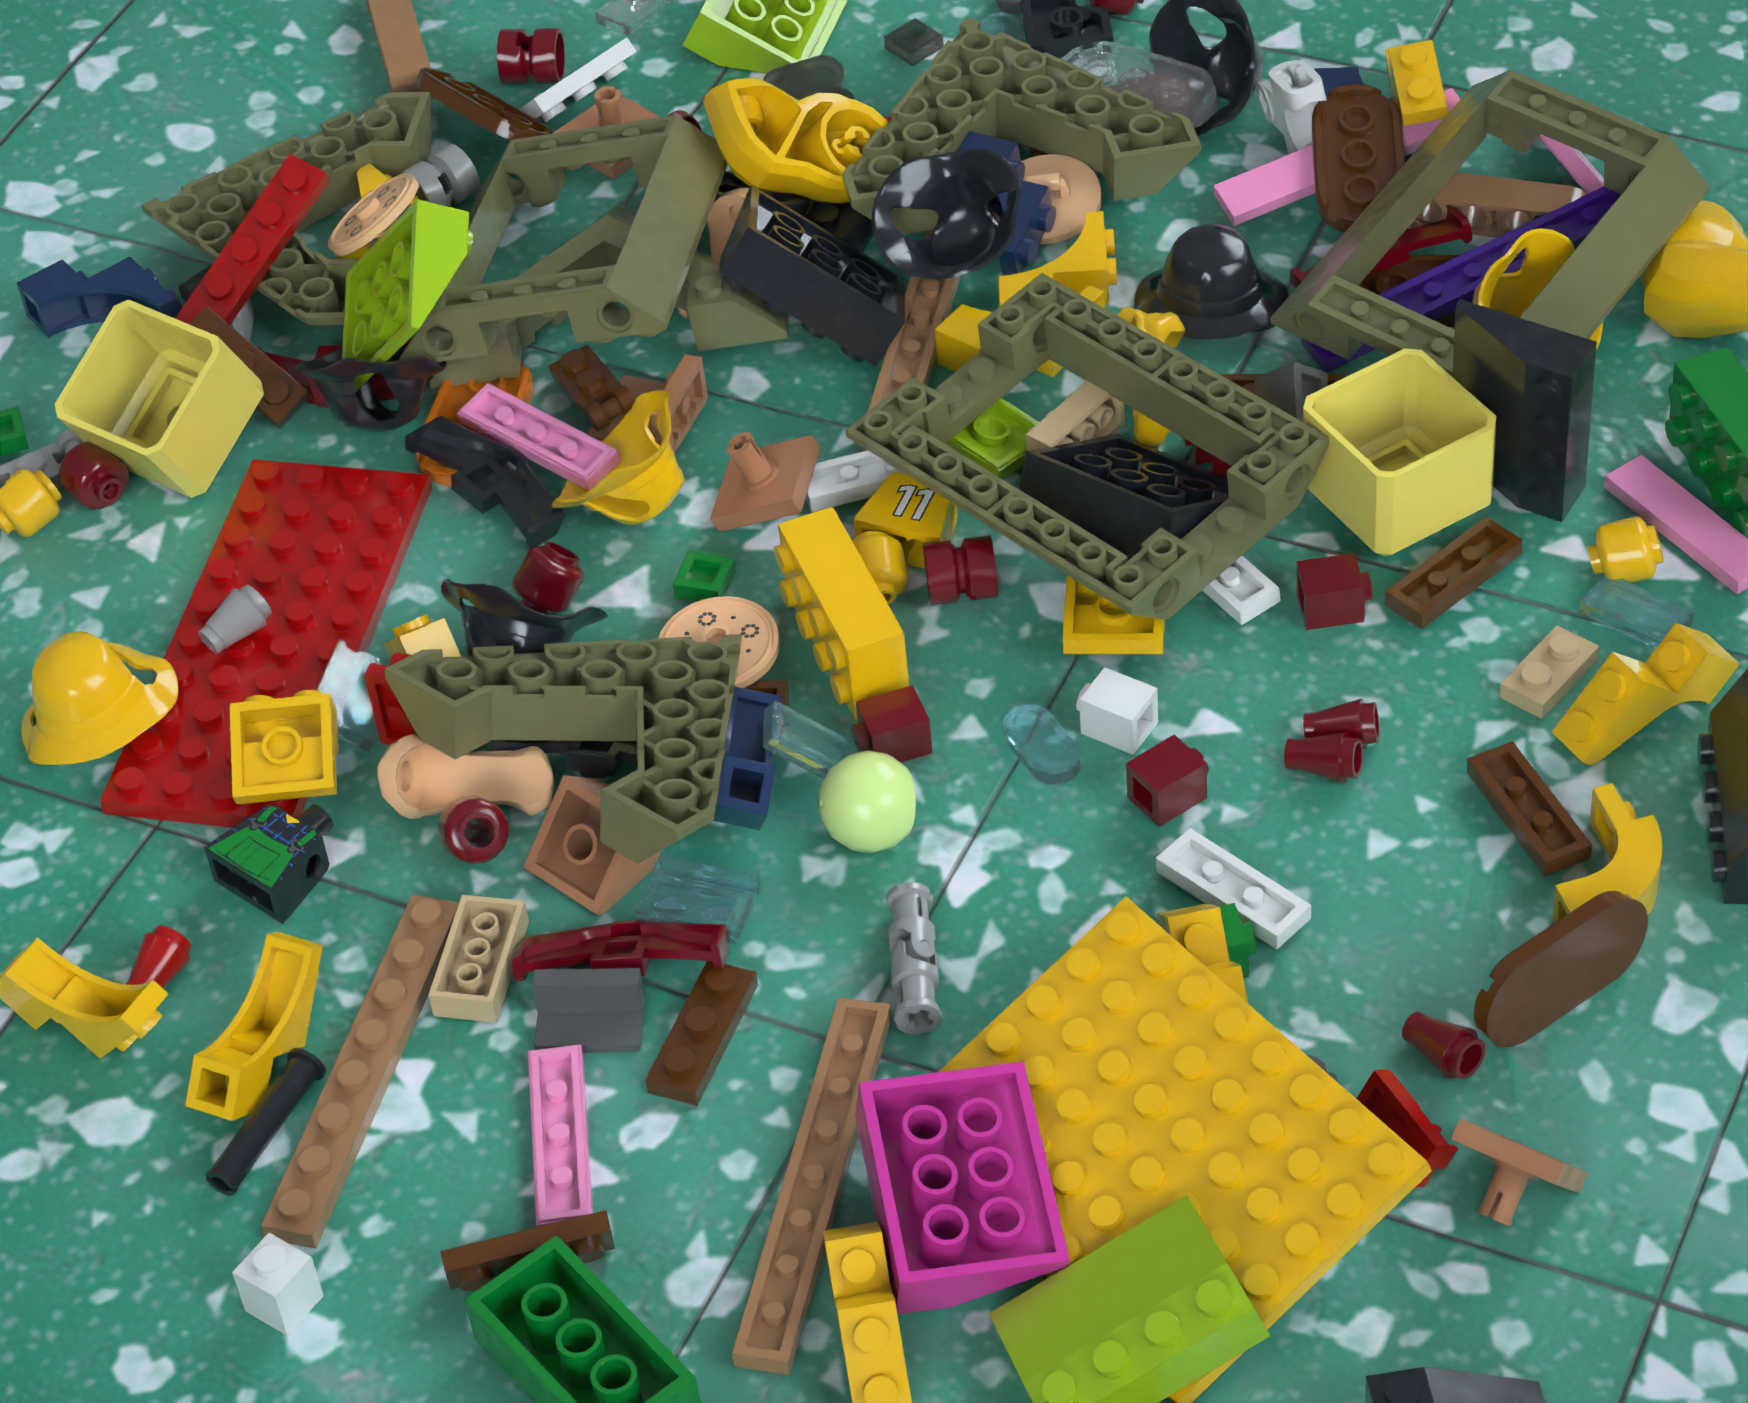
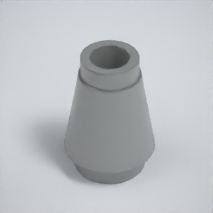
(236, 618)

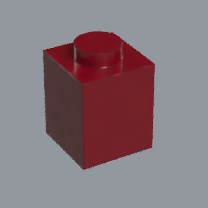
(1332, 591)
(893, 725)
(1167, 780)

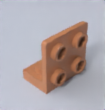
(686, 400)

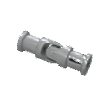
(913, 958)

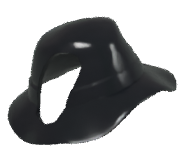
(1232, 63)
(958, 191)
(1212, 285)
(362, 408)
(504, 621)

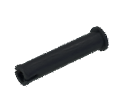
(265, 1121)

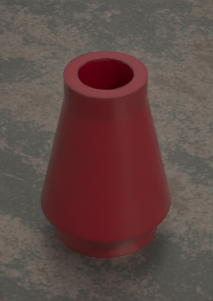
(1354, 717)
(1327, 756)
(1448, 1046)

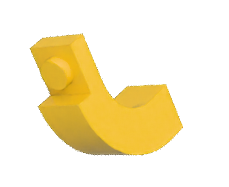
(1633, 850)

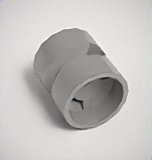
(446, 177)

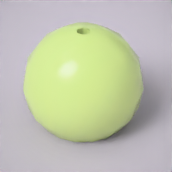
(868, 802)

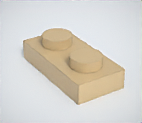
(1549, 672)

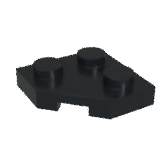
(1063, 26)

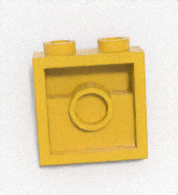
(1101, 627)
(283, 747)

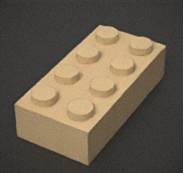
(1080, 417)
(478, 958)

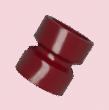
(531, 56)
(960, 570)

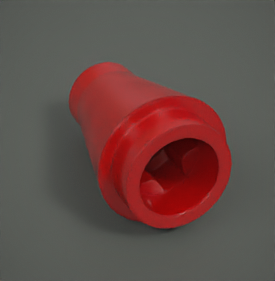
(160, 957)

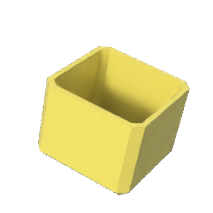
(160, 397)
(1402, 450)

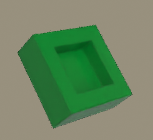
(12, 432)
(703, 576)
(1238, 936)

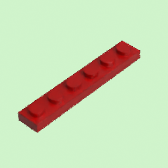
(257, 241)

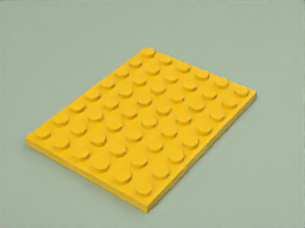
(1177, 1088)

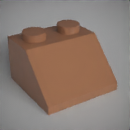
(570, 850)

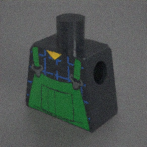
(272, 858)

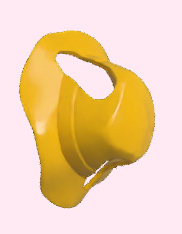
(1514, 292)
(647, 475)
(90, 700)

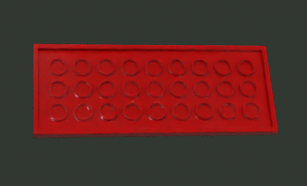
(324, 559)

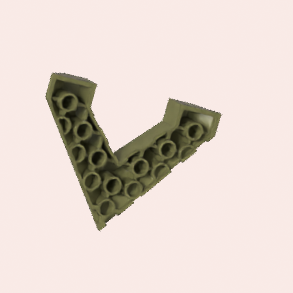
(1031, 98)
(301, 281)
(715, 309)
(656, 692)

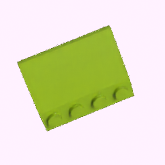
(762, 32)
(402, 280)
(1131, 1317)

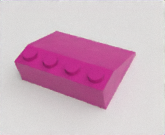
(959, 1184)

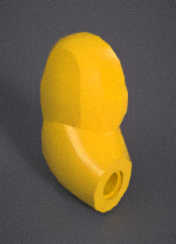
(789, 141)
(1700, 277)

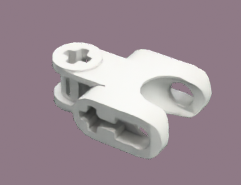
(1291, 100)

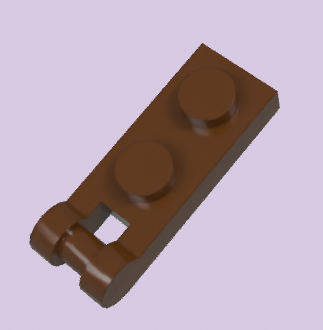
(591, 386)

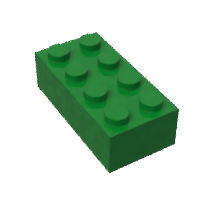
(1712, 427)
(572, 1336)

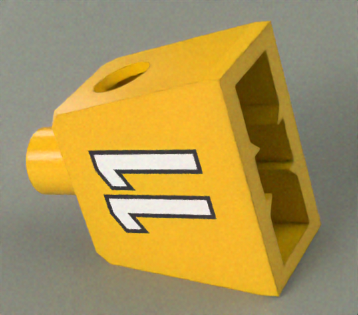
(909, 515)

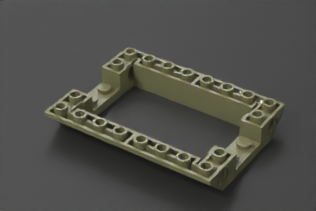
(1641, 164)
(682, 180)
(1267, 448)

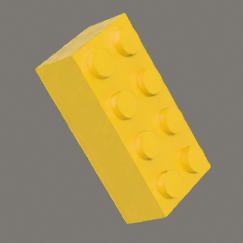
(840, 608)

